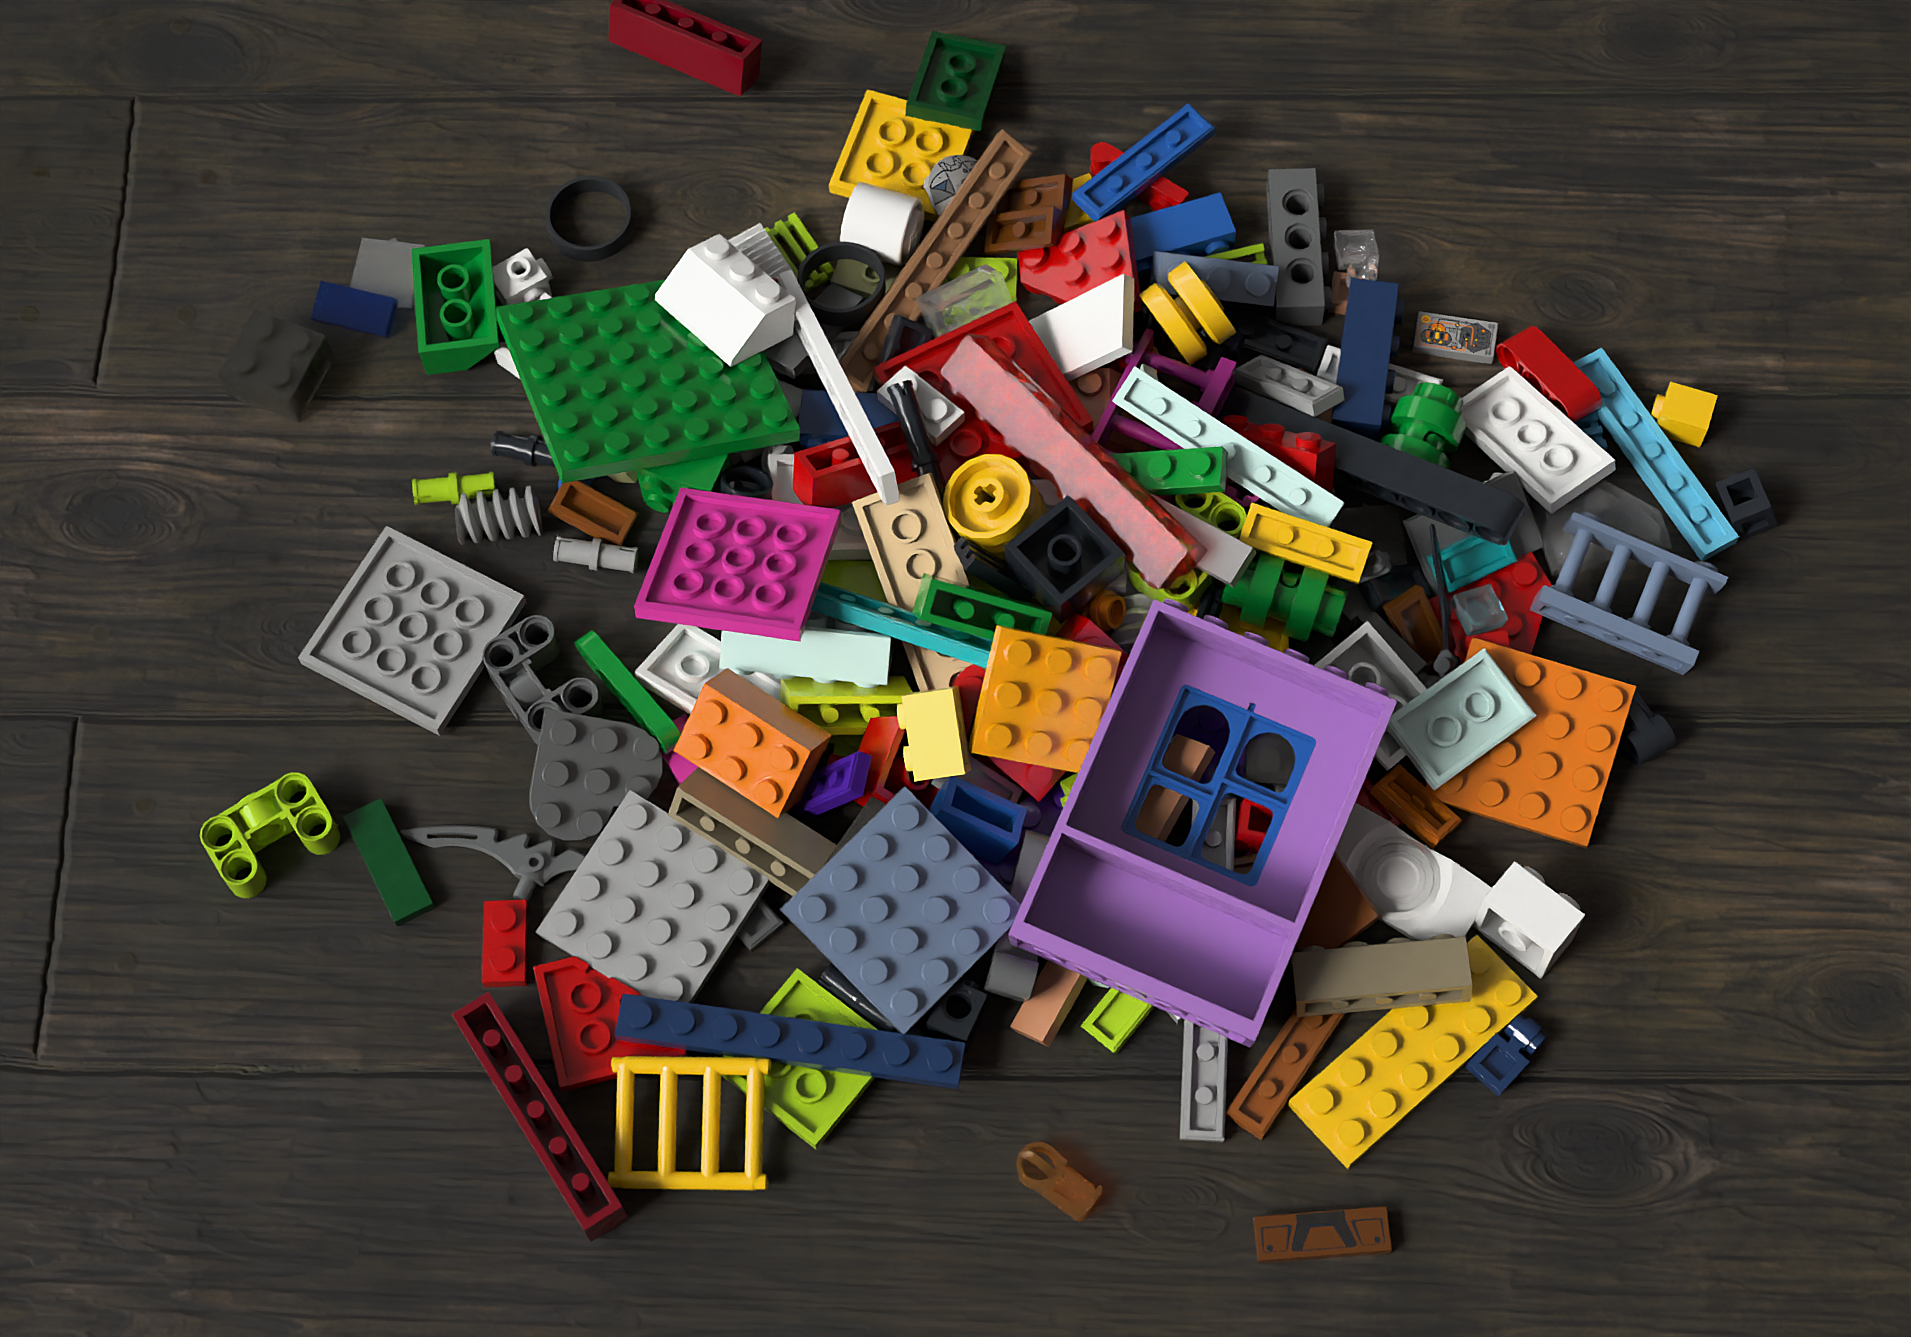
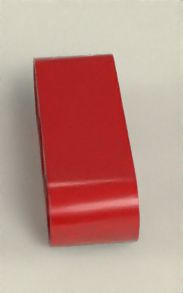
(1550, 373)

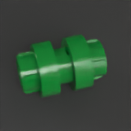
(1428, 424)
(1298, 600)

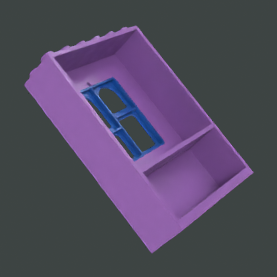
(1161, 914)

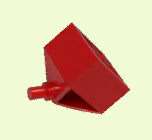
(887, 767)

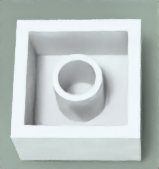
(1528, 919)

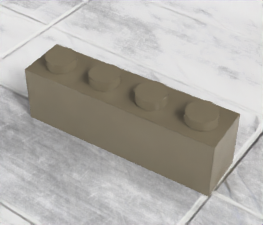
(771, 845)
(1381, 975)

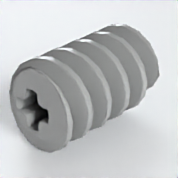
(498, 515)

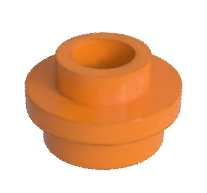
(1107, 610)

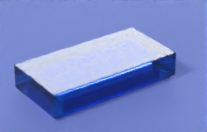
(354, 309)

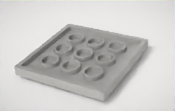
(411, 630)
(653, 904)

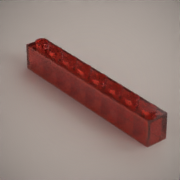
(1072, 461)

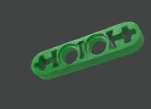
(628, 691)

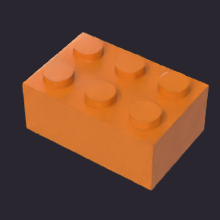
(752, 742)

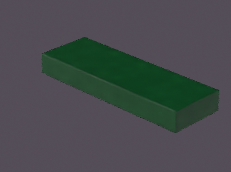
(389, 862)

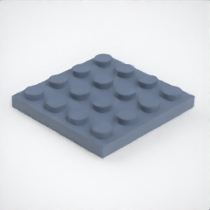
(902, 910)

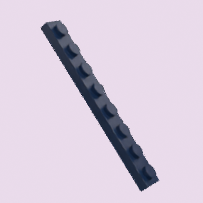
(790, 1041)

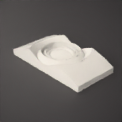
(1407, 881)

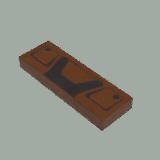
(1322, 1235)

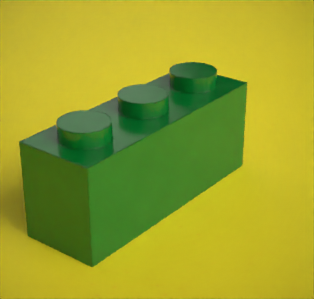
(975, 609)

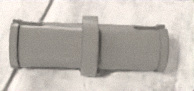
(595, 554)

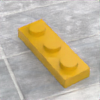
(1305, 543)

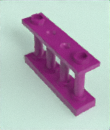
(1214, 385)

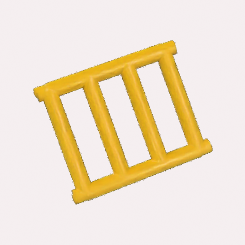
(709, 1177)

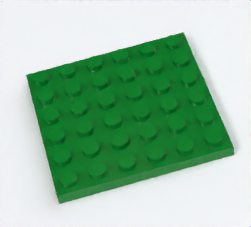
(635, 388)

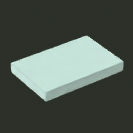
(1459, 719)

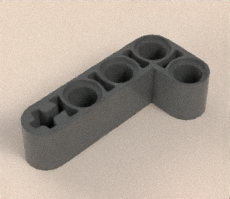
(1012, 969)

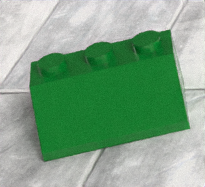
(454, 305)

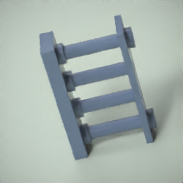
(1597, 618)

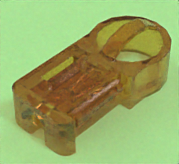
(1064, 1185)

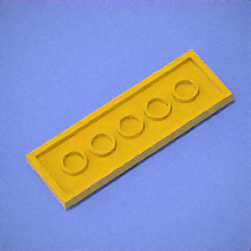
(1408, 1059)

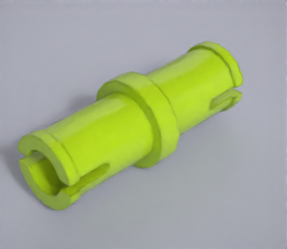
(452, 487)

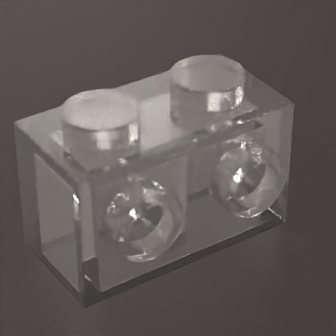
(964, 299)

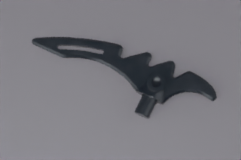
(1446, 660)

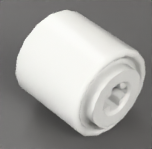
(883, 222)

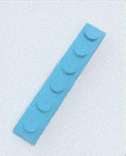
(1657, 460)

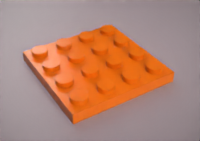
(1555, 765)

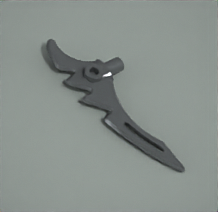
(530, 865)

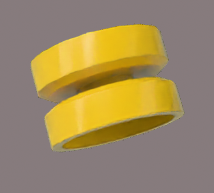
(1193, 309)
(992, 501)

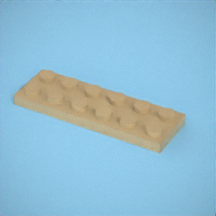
(905, 544)

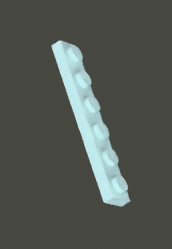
(1246, 462)

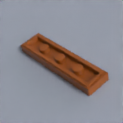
(1281, 1071)

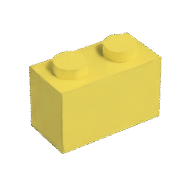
(934, 733)

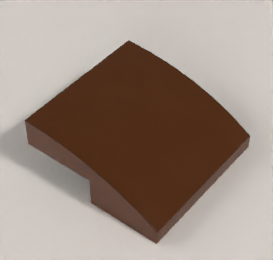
(1029, 215)

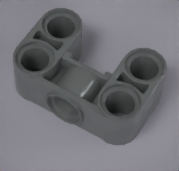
(521, 685)

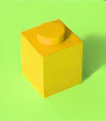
(1684, 413)

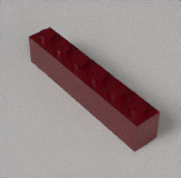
(540, 1116)

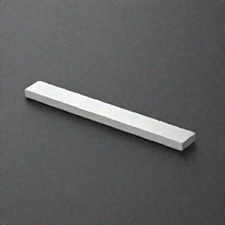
(841, 393)

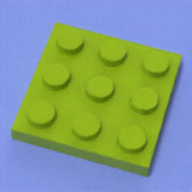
(805, 1097)

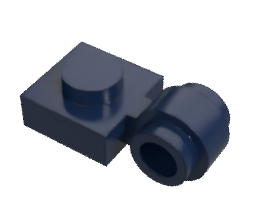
(1499, 1061)

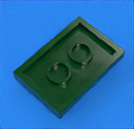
(955, 81)

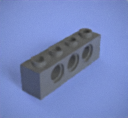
(1297, 191)

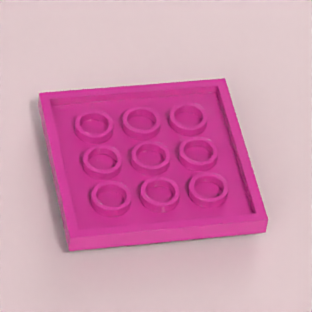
(738, 564)

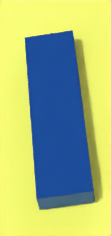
(1143, 163)

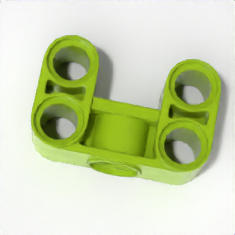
(1216, 509)
(262, 820)

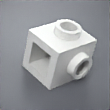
(521, 279)

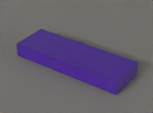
(833, 786)

